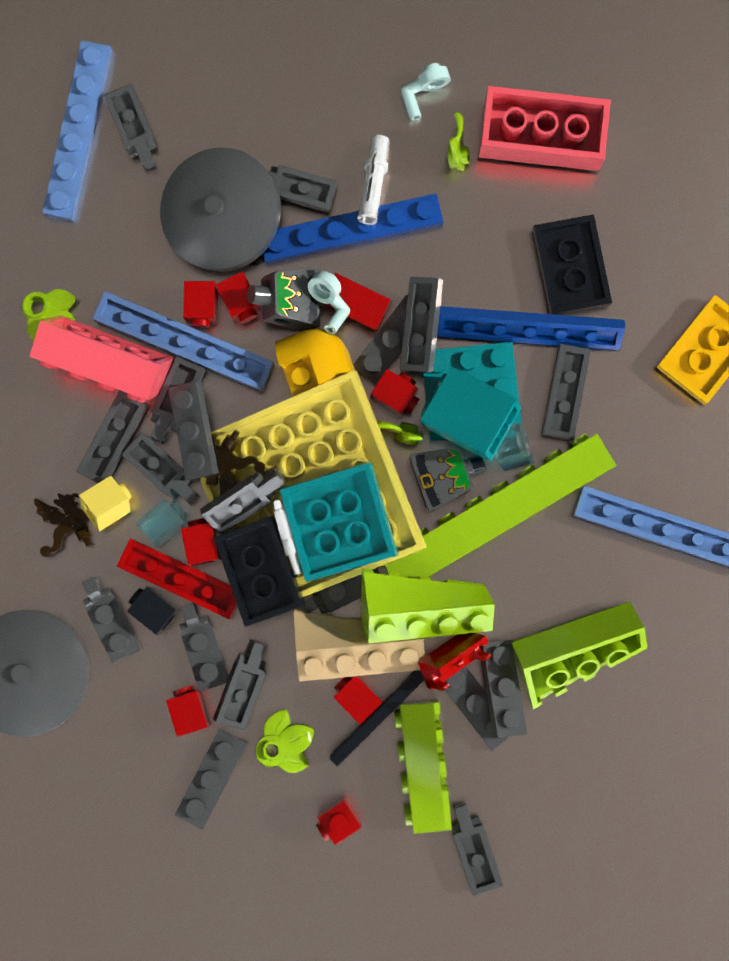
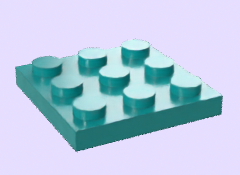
(486, 362)
(339, 522)

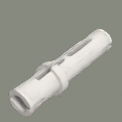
(375, 169)

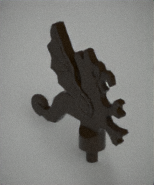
(228, 461)
(72, 521)

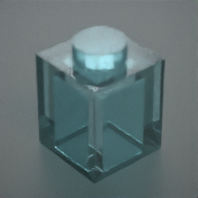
(514, 449)
(163, 522)

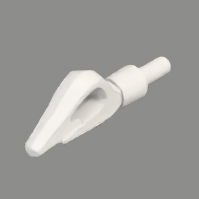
(286, 536)

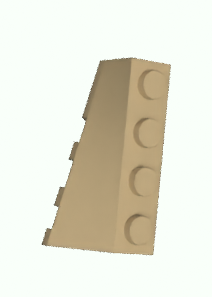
(339, 648)

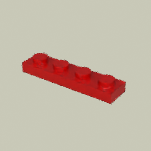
(178, 578)

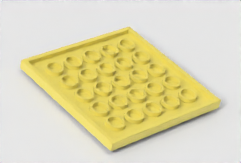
(315, 437)

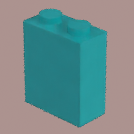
(470, 413)

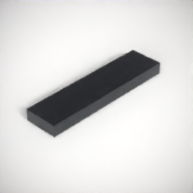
(345, 748)

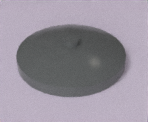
(220, 209)
(40, 672)

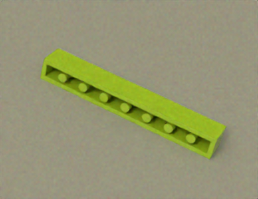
(506, 506)

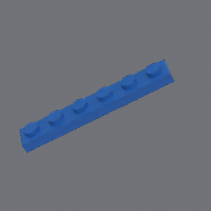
(347, 231)
(530, 328)

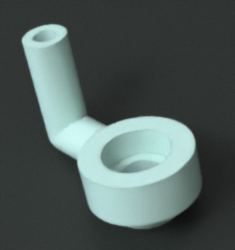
(430, 79)
(326, 289)

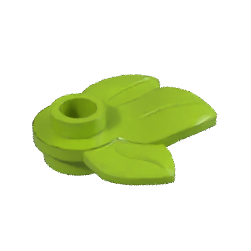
(456, 151)
(54, 304)
(406, 433)
(288, 740)

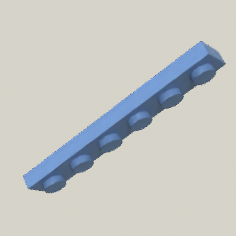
(77, 131)
(183, 341)
(653, 525)

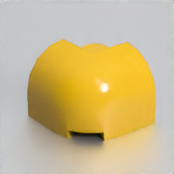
(312, 359)

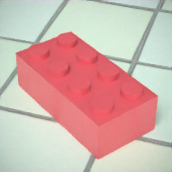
(544, 128)
(101, 357)

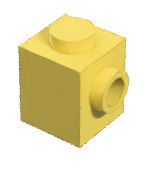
(105, 502)

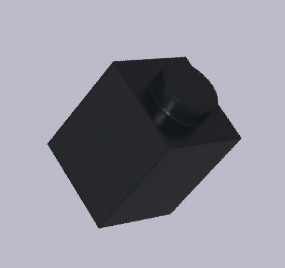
(152, 609)

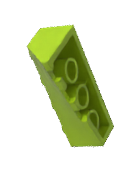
(422, 608)
(577, 650)
(424, 766)

